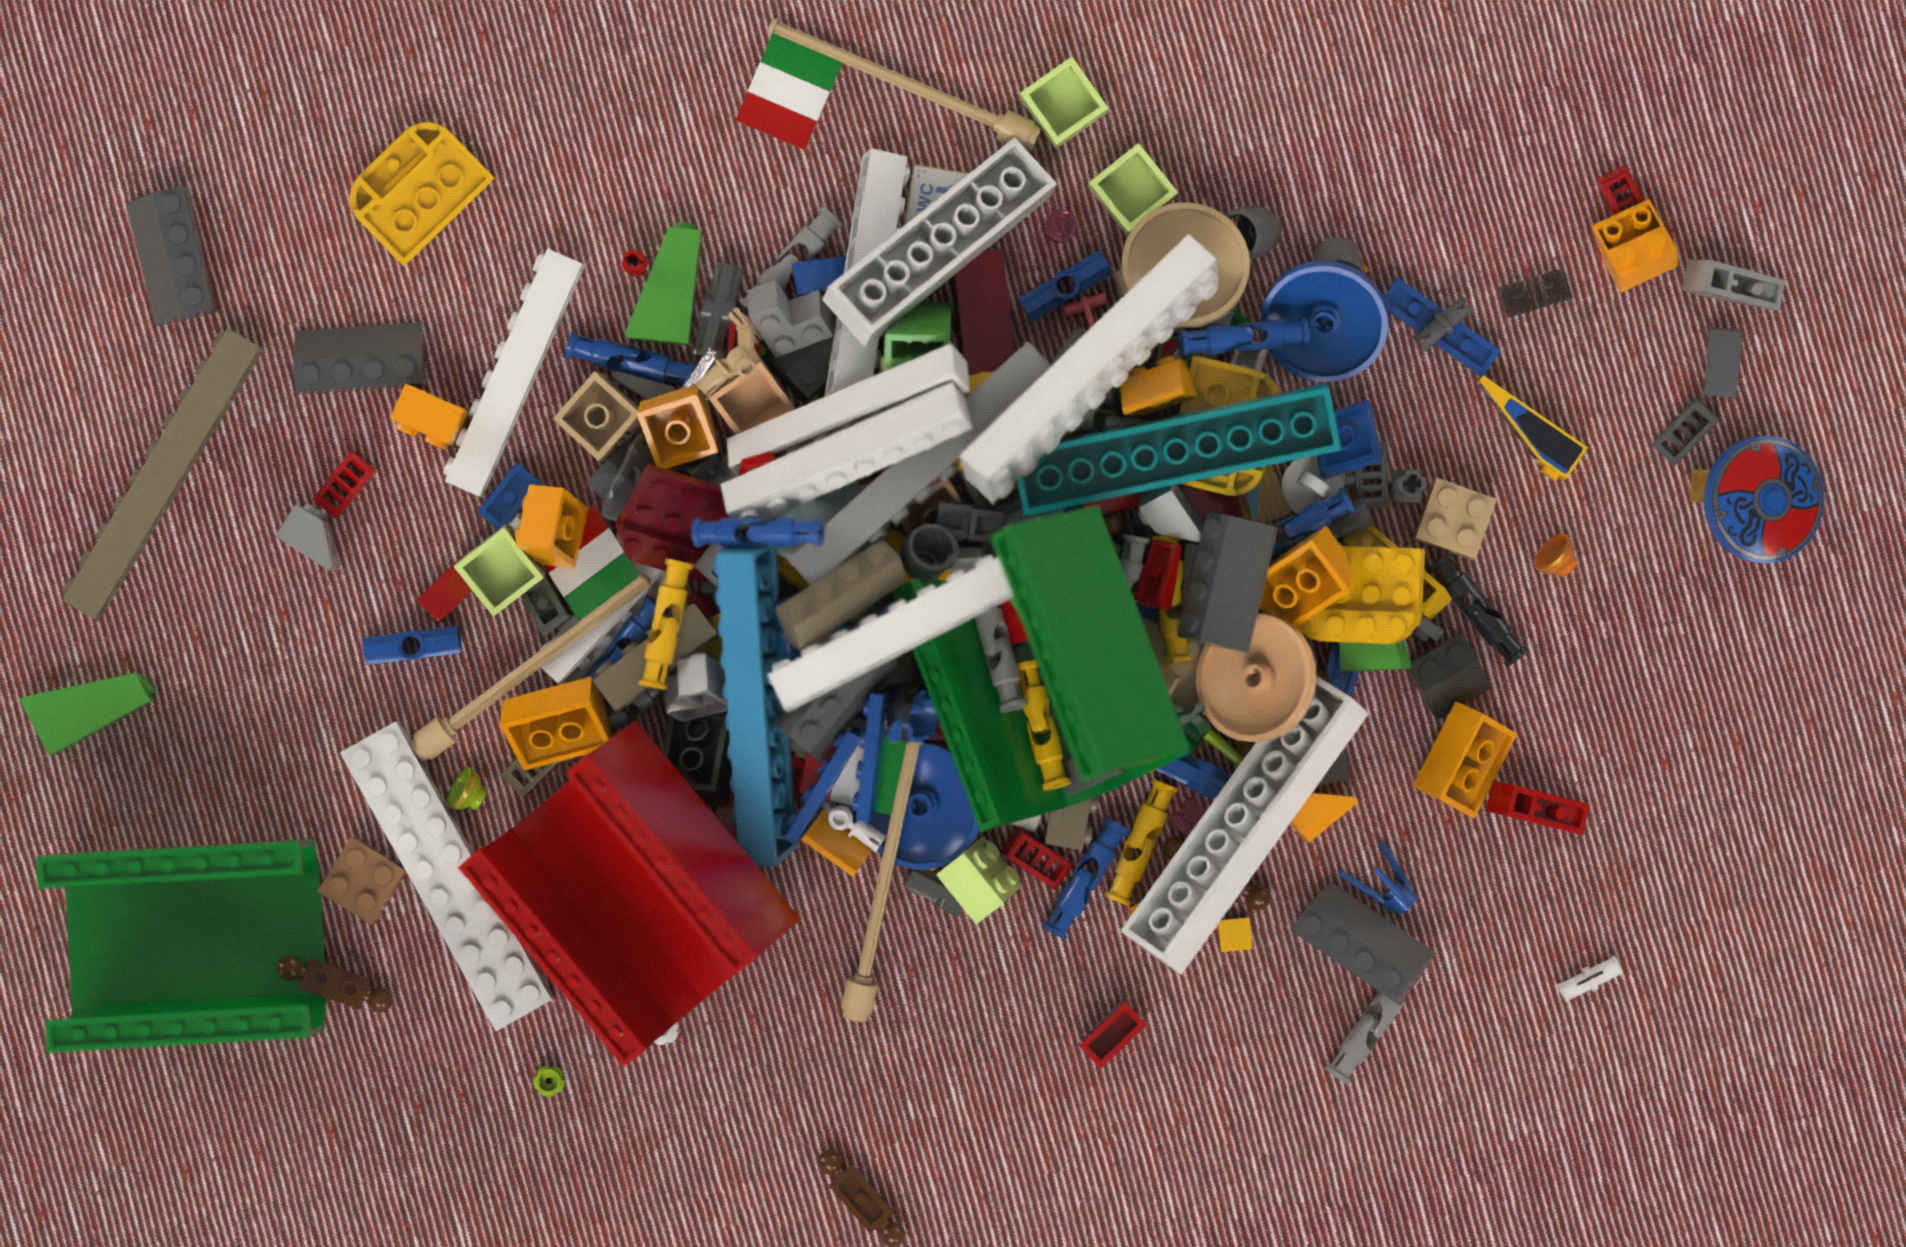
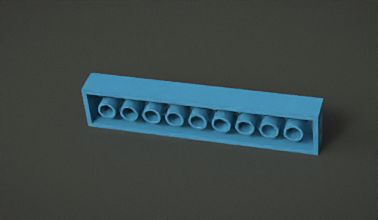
(756, 748)

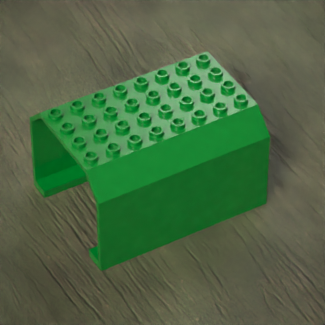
(1095, 667)
(187, 944)

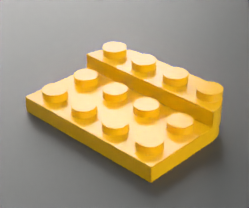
(416, 188)
(1222, 384)
(1383, 599)

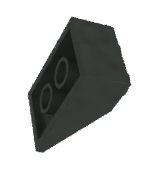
(701, 754)

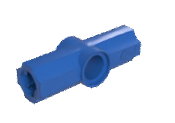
(1083, 275)
(432, 644)
(1197, 775)

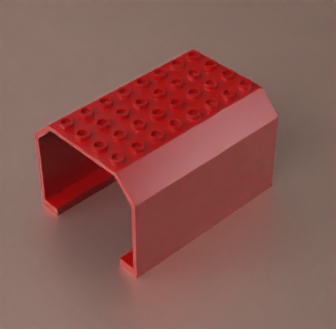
(630, 893)

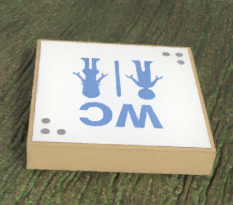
(927, 186)

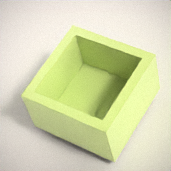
(1063, 102)
(1132, 188)
(499, 570)
(980, 879)

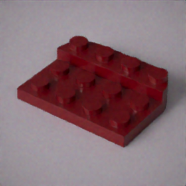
(661, 516)

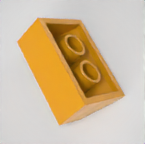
(1306, 579)
(555, 723)
(1465, 759)

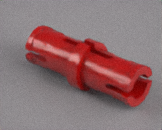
(631, 256)

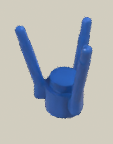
(1398, 896)

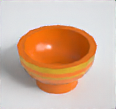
(1556, 556)

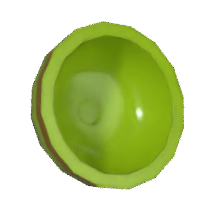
(466, 791)

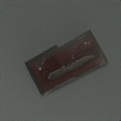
(1535, 293)

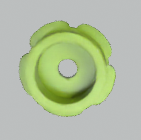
(549, 1072)

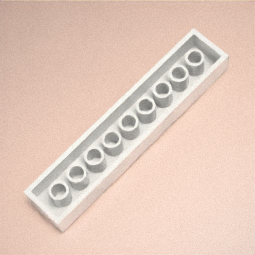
(1090, 369)
(1241, 830)
(430, 852)

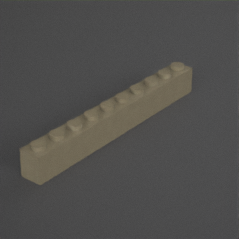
(162, 474)

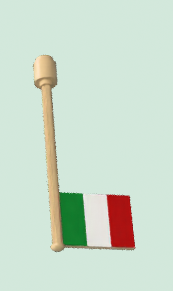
(800, 74)
(594, 591)
(893, 793)

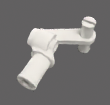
(842, 817)

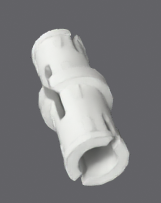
(1569, 989)

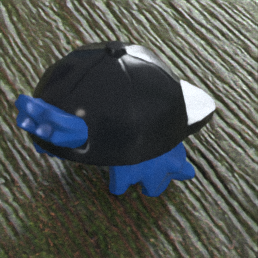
(911, 715)

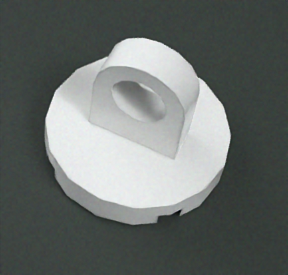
(1304, 485)

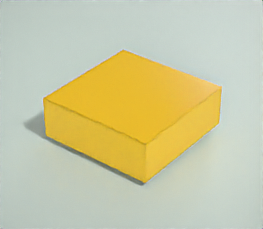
(1235, 934)

